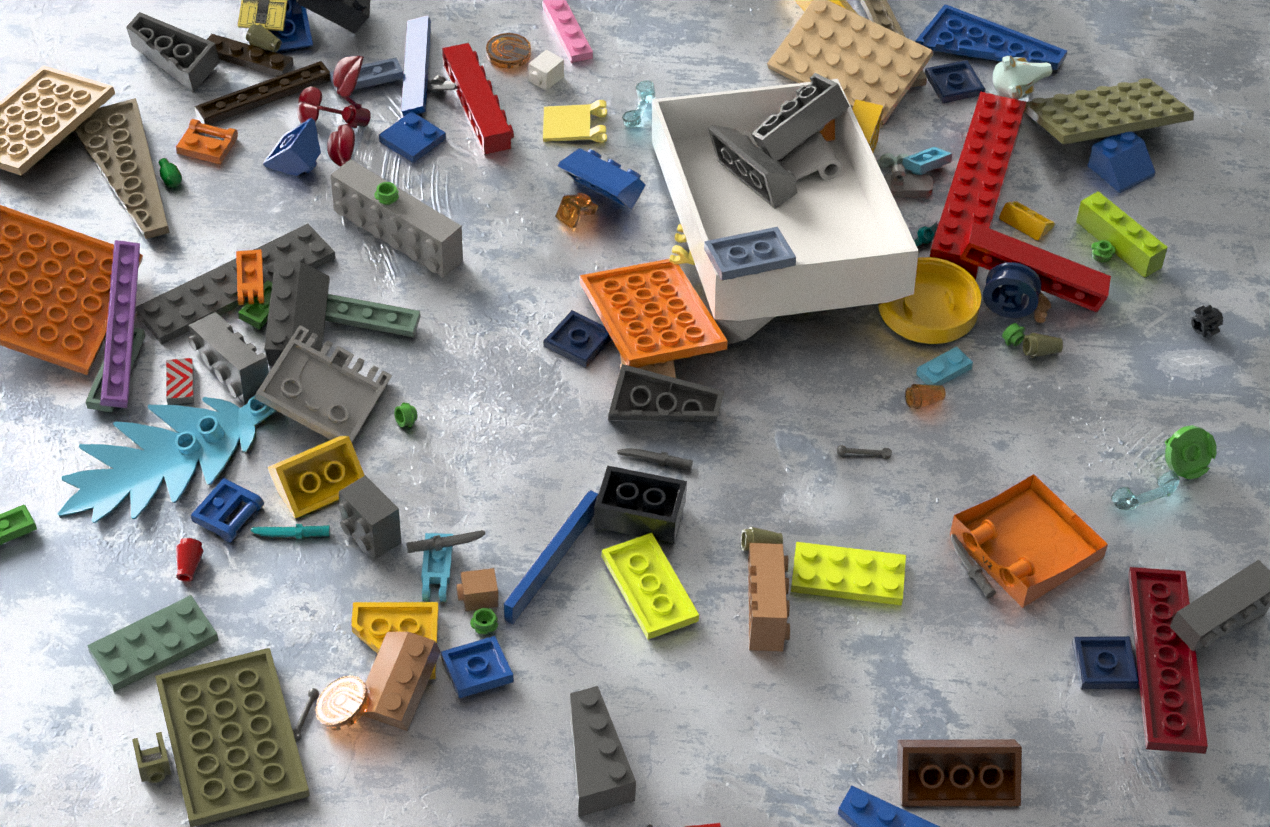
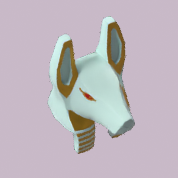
(1017, 76)

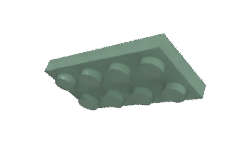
(152, 643)

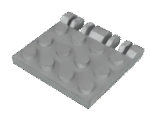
(321, 388)

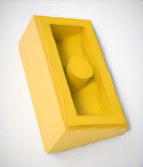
(1026, 220)

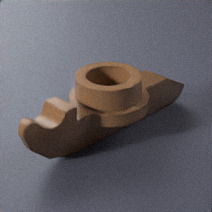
(1043, 306)

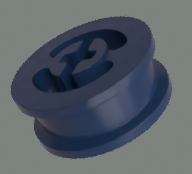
(1009, 298)

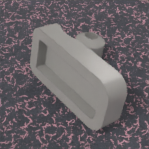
(908, 184)

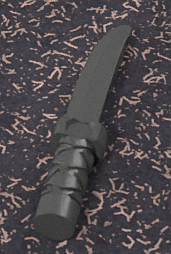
(660, 458)
(440, 542)
(975, 571)

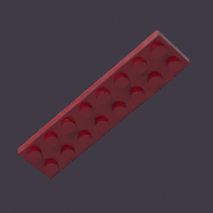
(1165, 663)

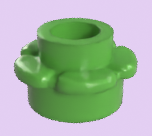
(386, 193)
(1102, 251)
(1013, 334)
(405, 415)
(487, 616)

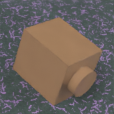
(478, 589)

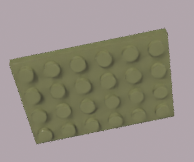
(1107, 111)
(231, 737)

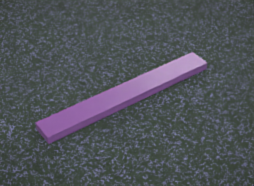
(120, 324)

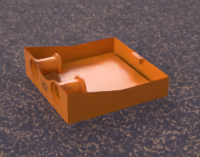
(1028, 540)

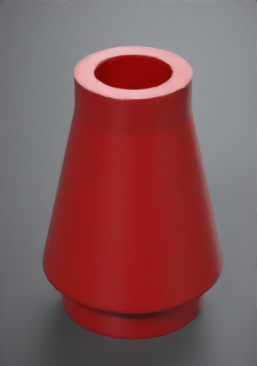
(188, 557)

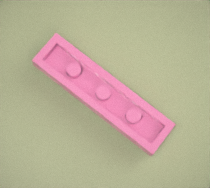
(567, 30)

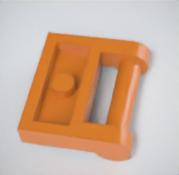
(204, 147)

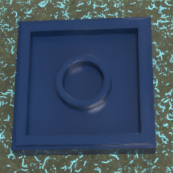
(954, 81)
(578, 339)
(1105, 662)

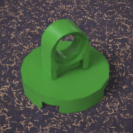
(1190, 451)

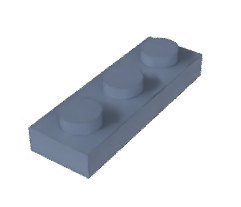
(377, 73)

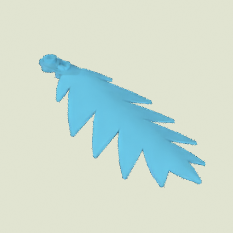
(165, 454)

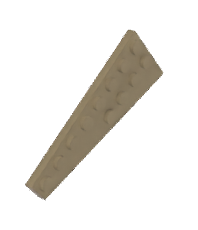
(121, 152)

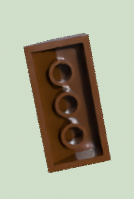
(959, 772)

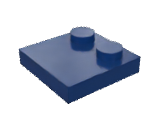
(412, 137)
(477, 667)

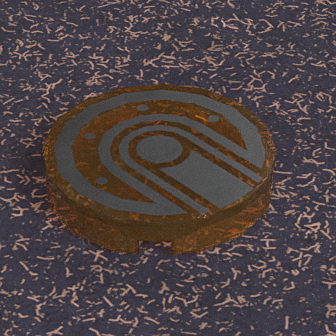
(508, 50)
(342, 702)

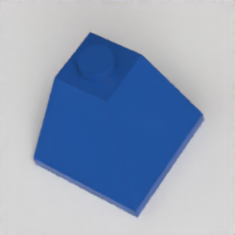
(296, 150)

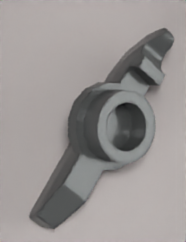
(440, 84)

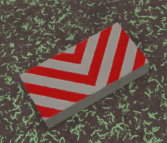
(179, 381)

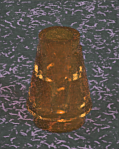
(923, 395)

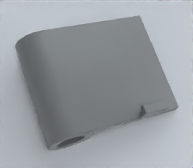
(812, 157)

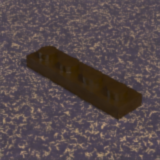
(251, 56)

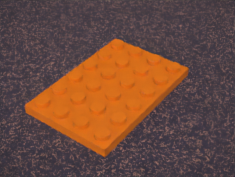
(652, 313)

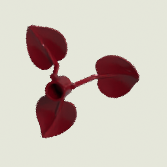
(345, 77)

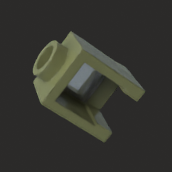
(152, 762)

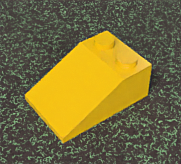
(869, 119)

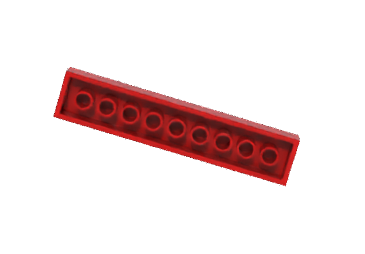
(979, 175)

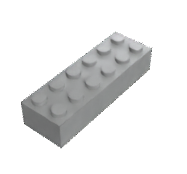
(404, 224)

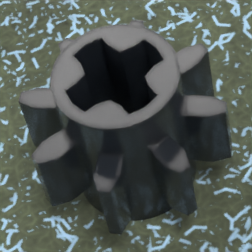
(1207, 320)

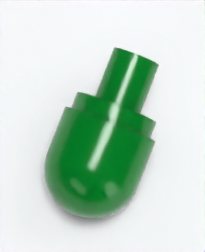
(169, 173)

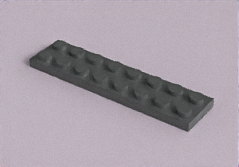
(216, 290)

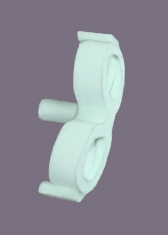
(888, 160)

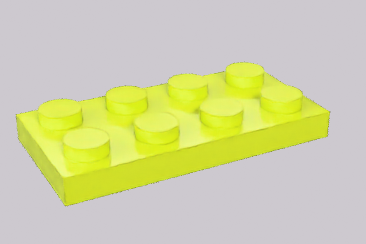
(848, 573)
(650, 586)

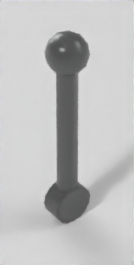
(884, 453)
(312, 694)

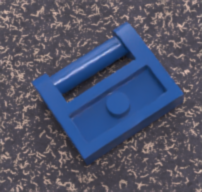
(221, 504)

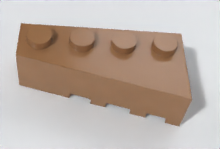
(768, 597)

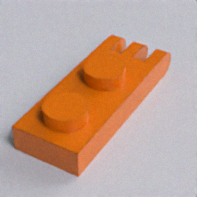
(250, 276)

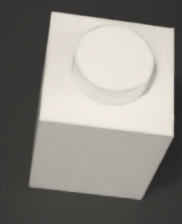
(546, 70)

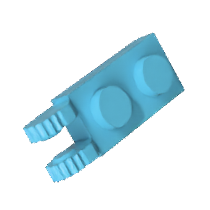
(436, 569)

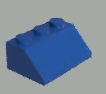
(603, 176)

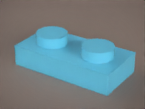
(927, 160)
(944, 367)

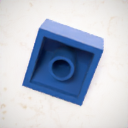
(1122, 161)

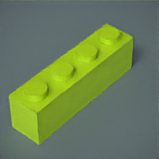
(1130, 239)

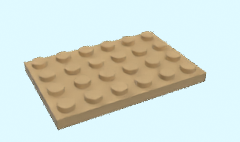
(861, 54)
(44, 113)

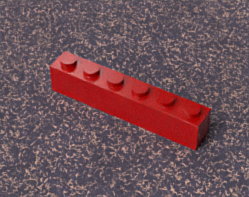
(477, 98)
(1057, 274)

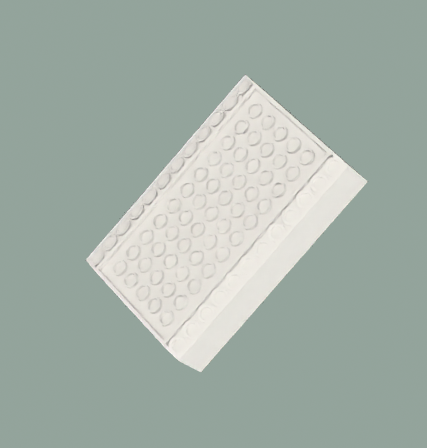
(842, 229)

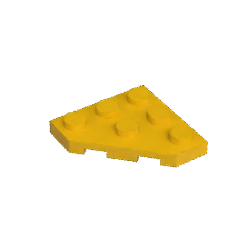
(375, 619)

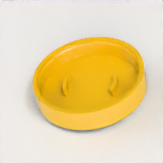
(942, 304)

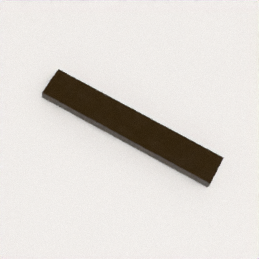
(262, 93)

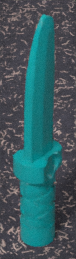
(299, 531)

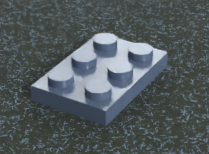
(749, 253)

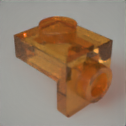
(573, 207)

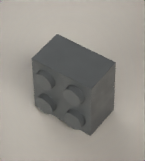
(369, 517)

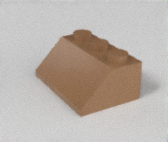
(400, 677)

